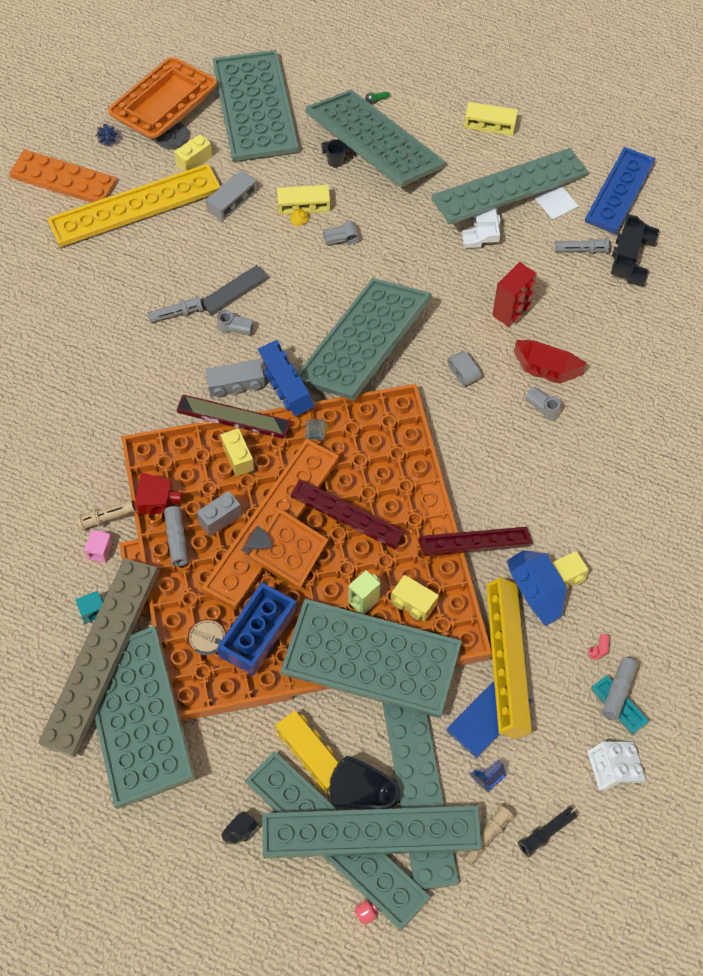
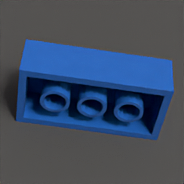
(257, 629)

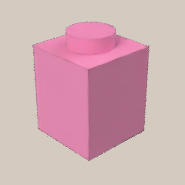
(98, 546)

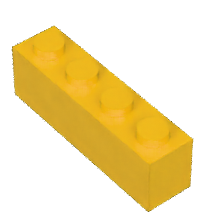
(307, 748)

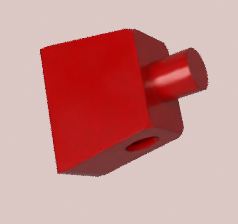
(155, 495)

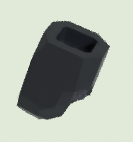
(240, 829)

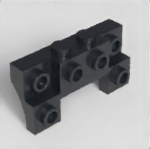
(626, 253)

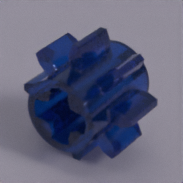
(102, 135)

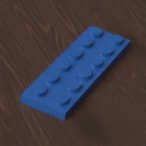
(620, 190)

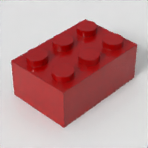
(514, 294)

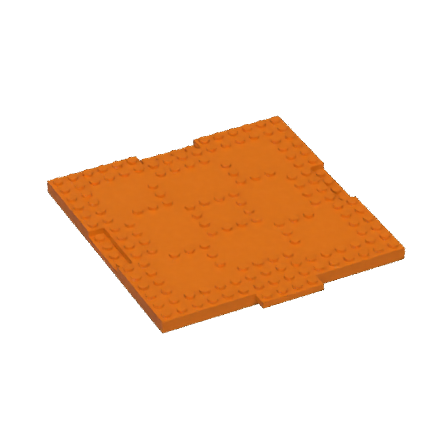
(382, 468)

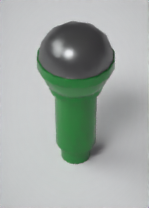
(372, 97)

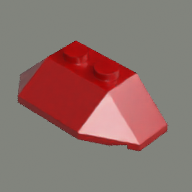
(548, 361)

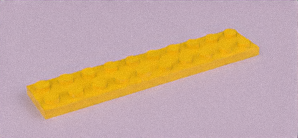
(133, 205)

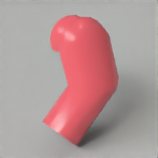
(600, 650)

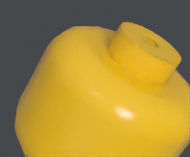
(299, 217)

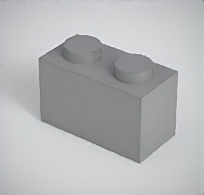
(219, 513)

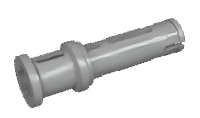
(590, 246)
(184, 307)

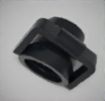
(335, 152)

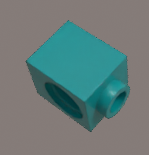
(89, 606)

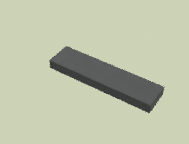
(233, 290)

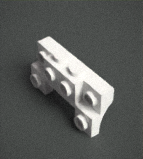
(485, 230)

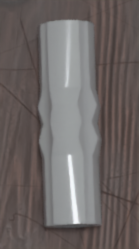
(176, 536)
(619, 688)

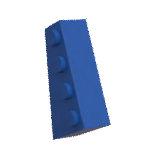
(285, 379)

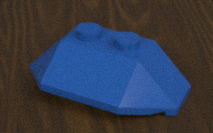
(539, 584)

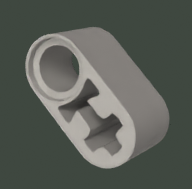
(464, 368)

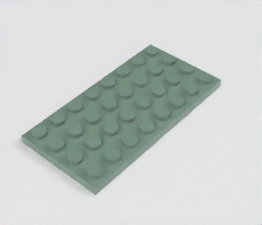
(255, 105)
(375, 137)
(363, 338)
(371, 658)
(142, 724)

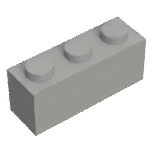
(231, 195)
(235, 378)

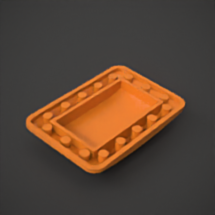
(163, 97)

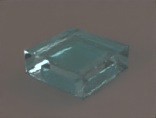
(315, 429)

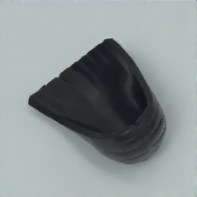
(362, 786)

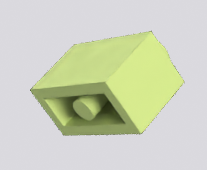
(364, 592)

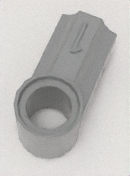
(346, 233)
(234, 323)
(544, 403)

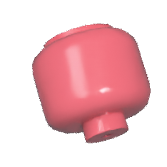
(366, 912)

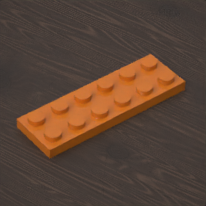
(62, 177)

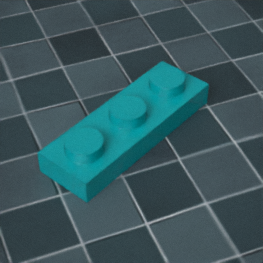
(630, 715)

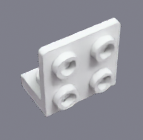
(615, 764)

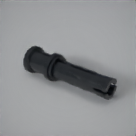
(540, 836)

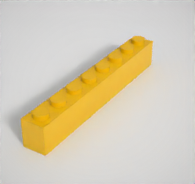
(508, 659)

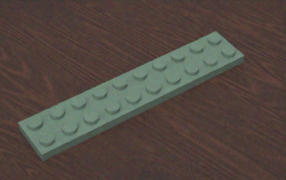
(509, 185)
(419, 786)
(371, 832)
(371, 875)

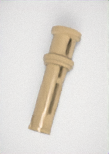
(98, 516)
(493, 827)

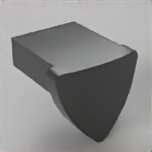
(256, 540)

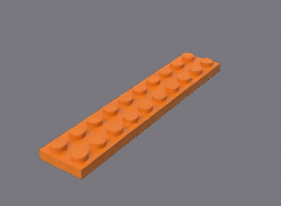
(237, 572)

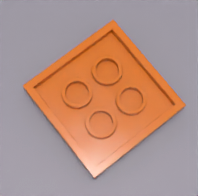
(292, 549)

